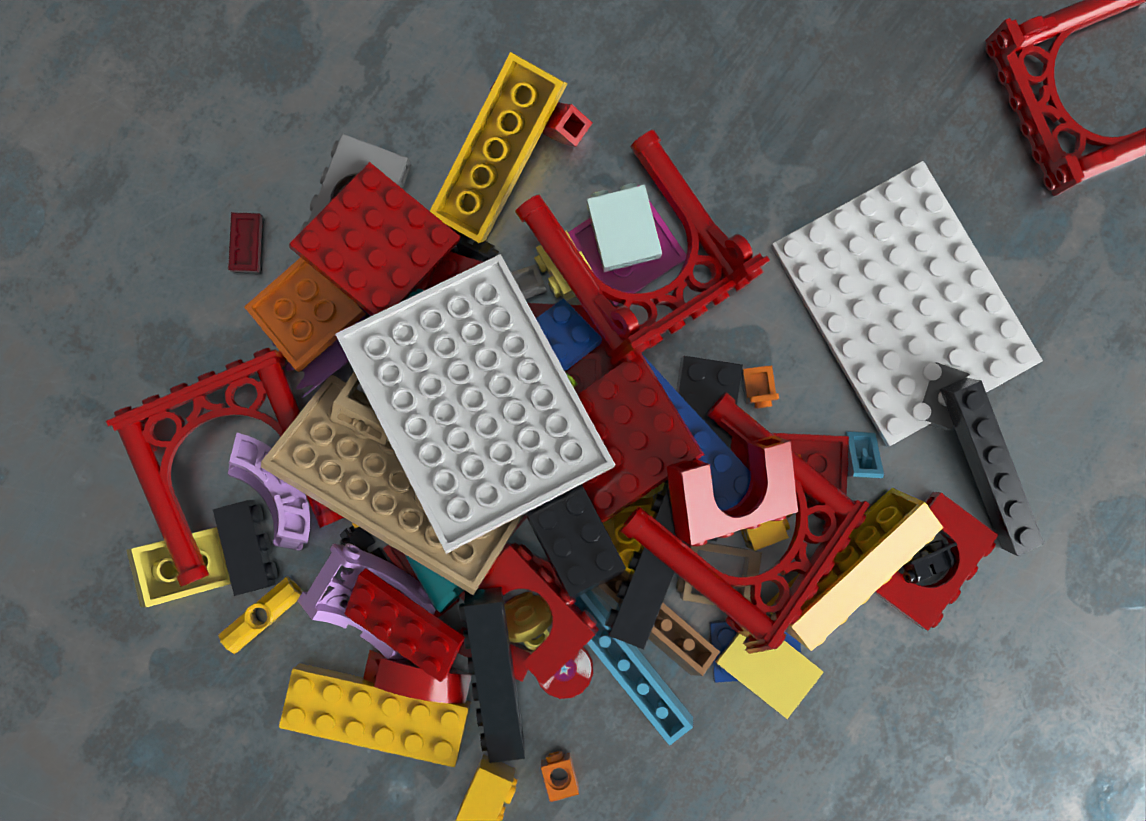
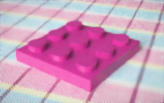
(634, 277)

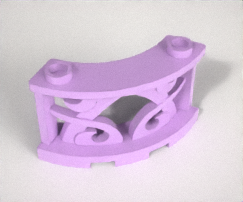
(285, 503)
(331, 606)

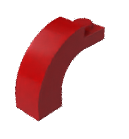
(566, 124)
(409, 680)

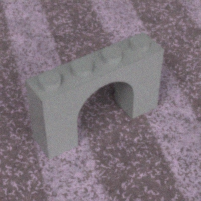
(348, 160)

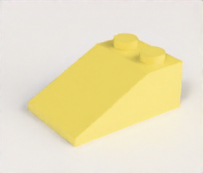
(156, 573)

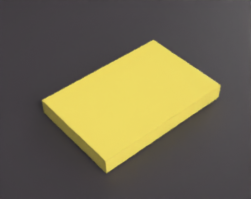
(776, 676)

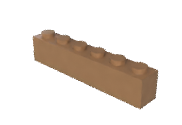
(669, 633)

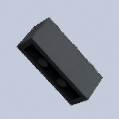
(245, 547)

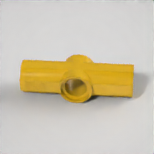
(248, 627)

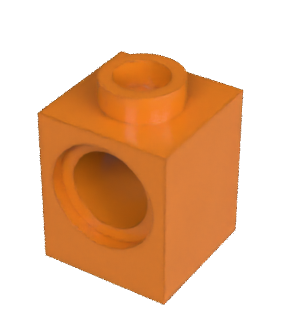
(559, 788)

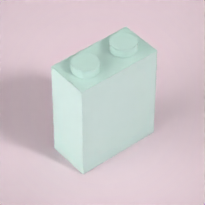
(623, 227)

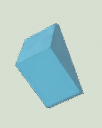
(864, 455)

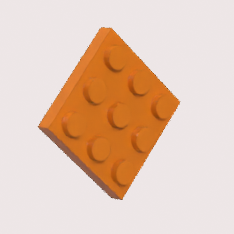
(303, 313)

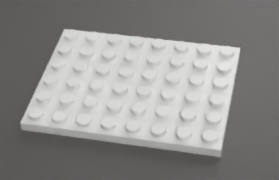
(897, 293)
(474, 402)

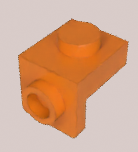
(759, 386)

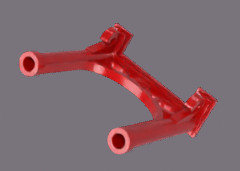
(1059, 168)
(619, 326)
(140, 442)
(749, 617)

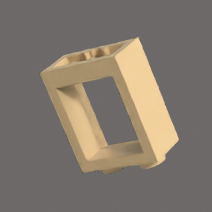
(355, 414)
(750, 569)

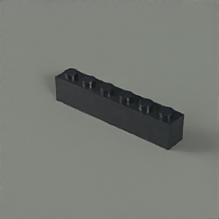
(992, 466)
(646, 585)
(494, 674)

